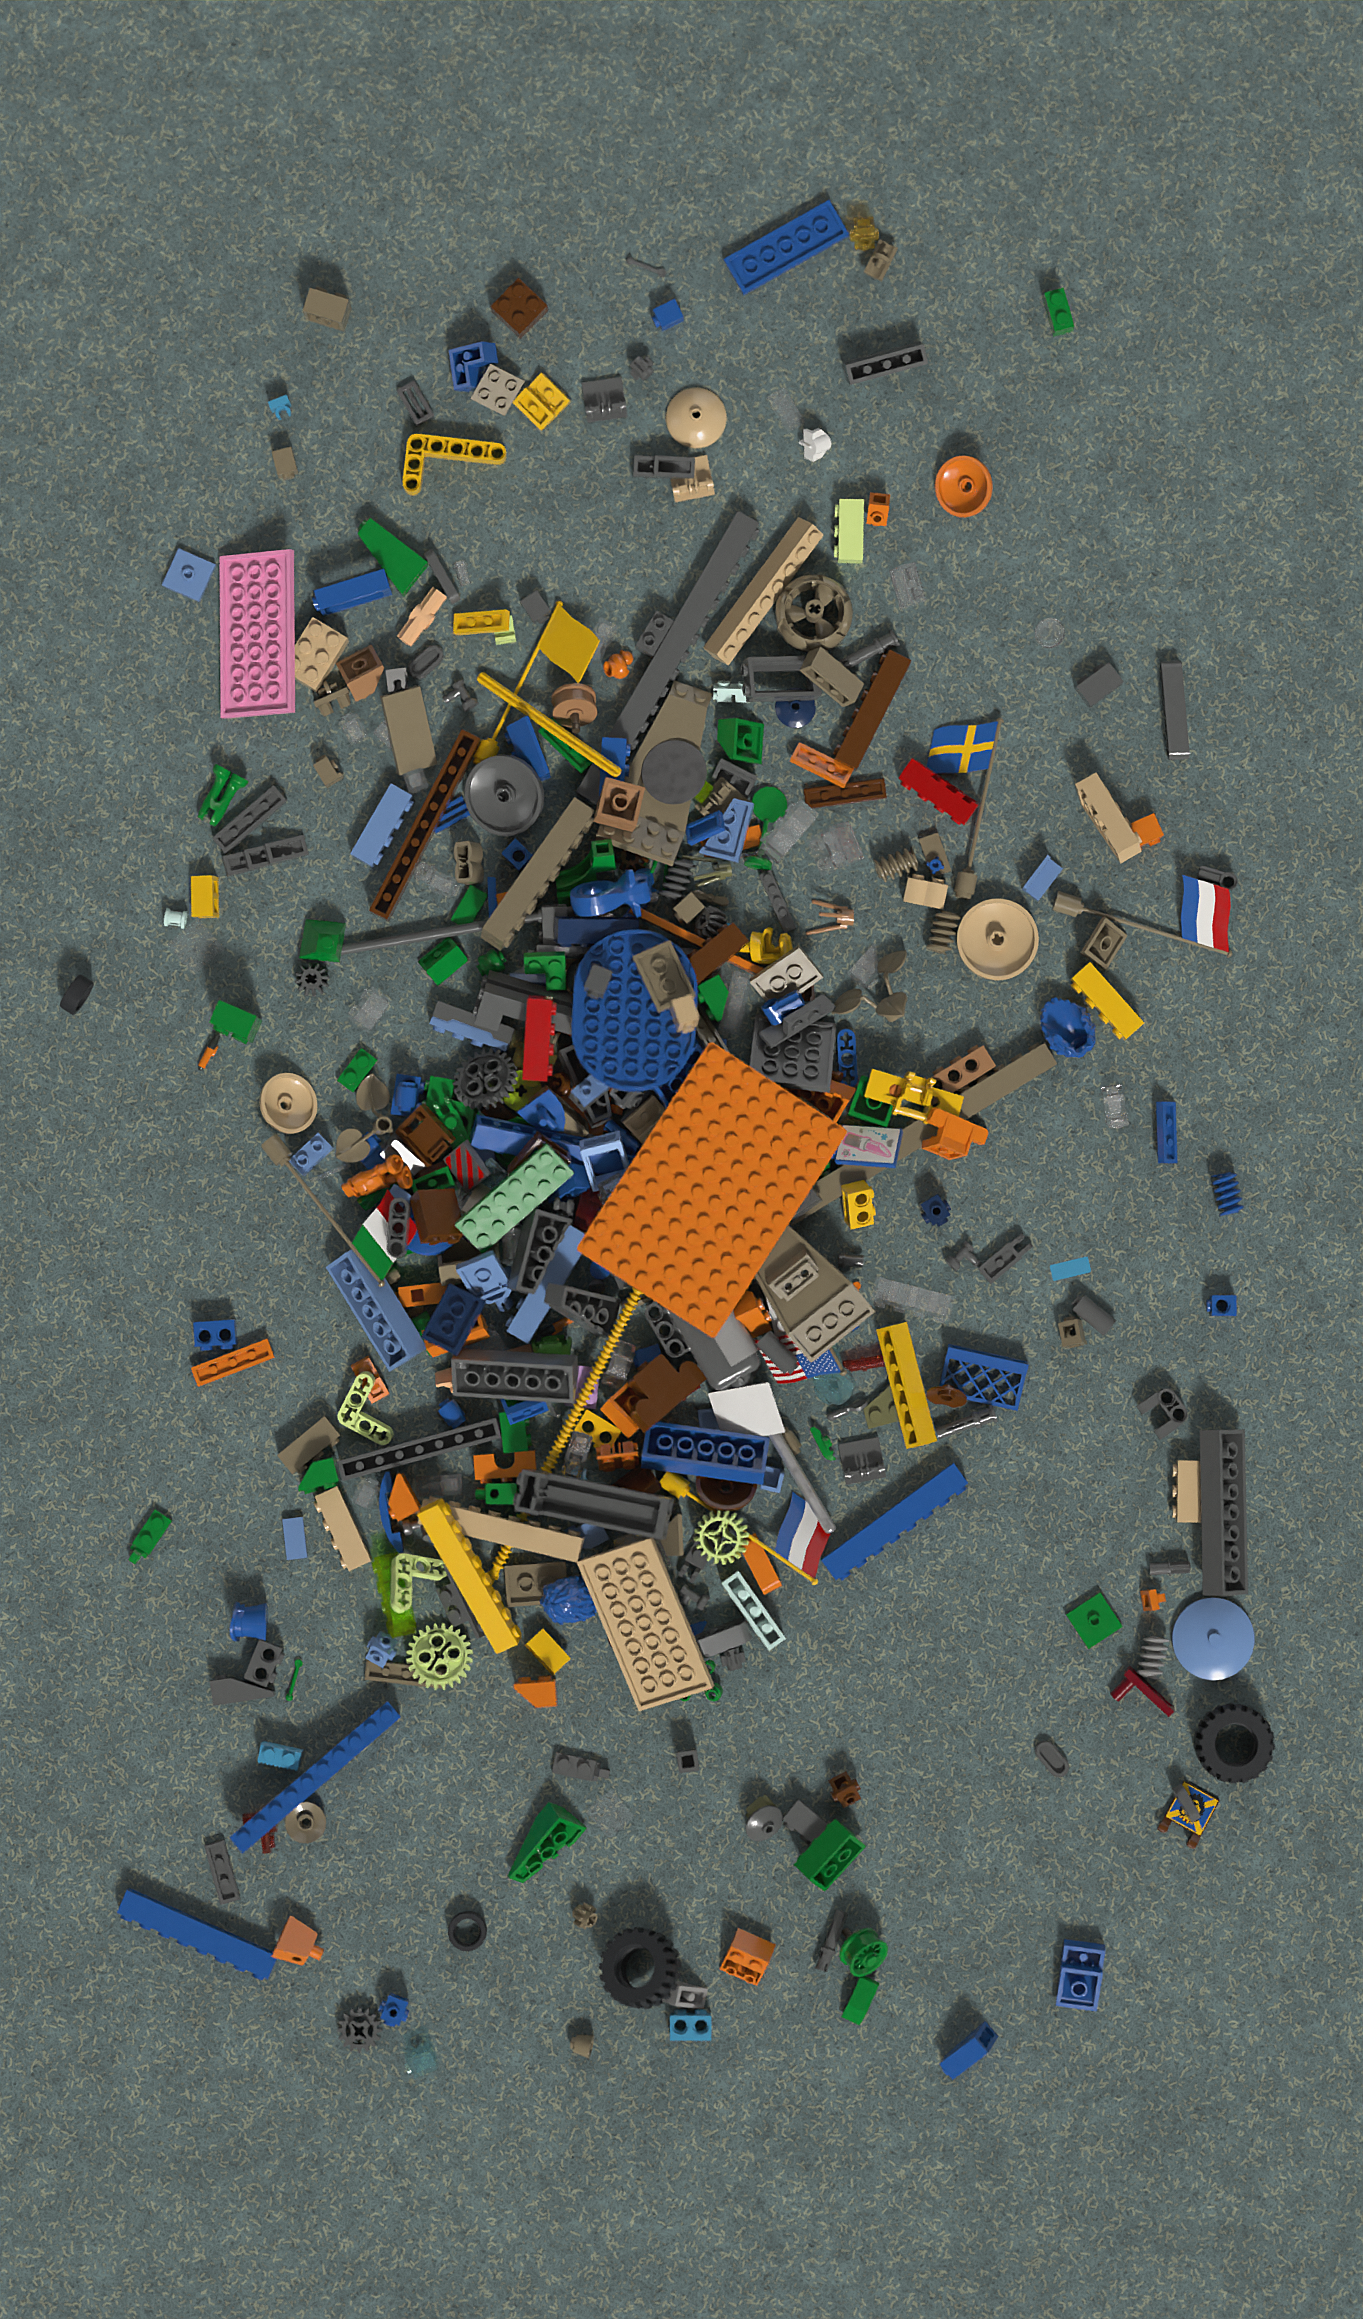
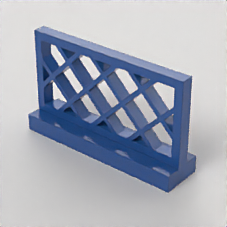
(991, 1361)

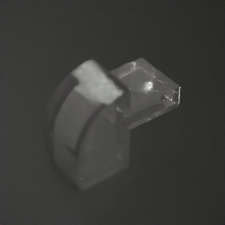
(1114, 1106)
(619, 1364)

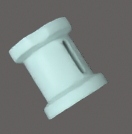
(175, 918)

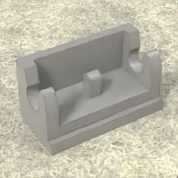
(397, 679)

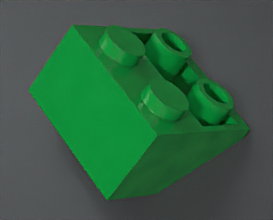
(713, 996)
(320, 1473)

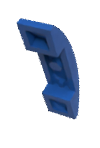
(395, 1538)

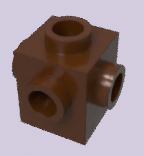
(844, 1789)

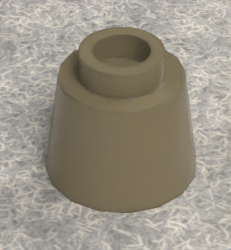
(582, 2045)

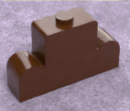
(661, 1389)

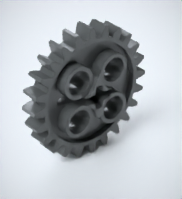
(483, 1073)

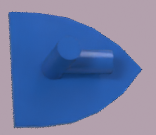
(545, 1112)

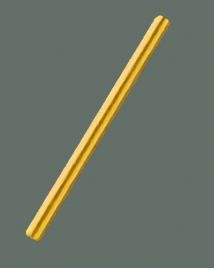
(549, 725)

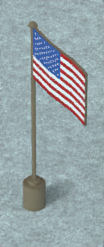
(825, 1364)

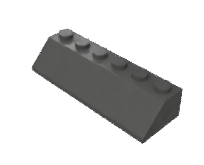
(514, 1375)

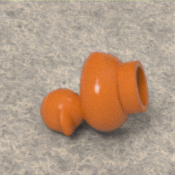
(617, 664)

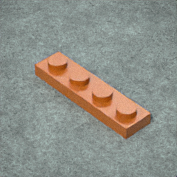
(232, 1362)

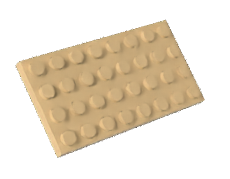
(645, 1623)

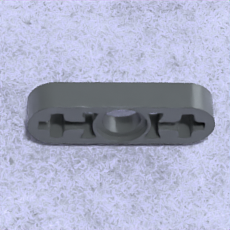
(441, 576)

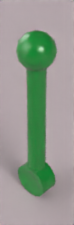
(298, 1663)

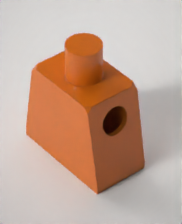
(297, 1943)

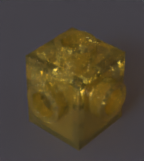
(864, 233)

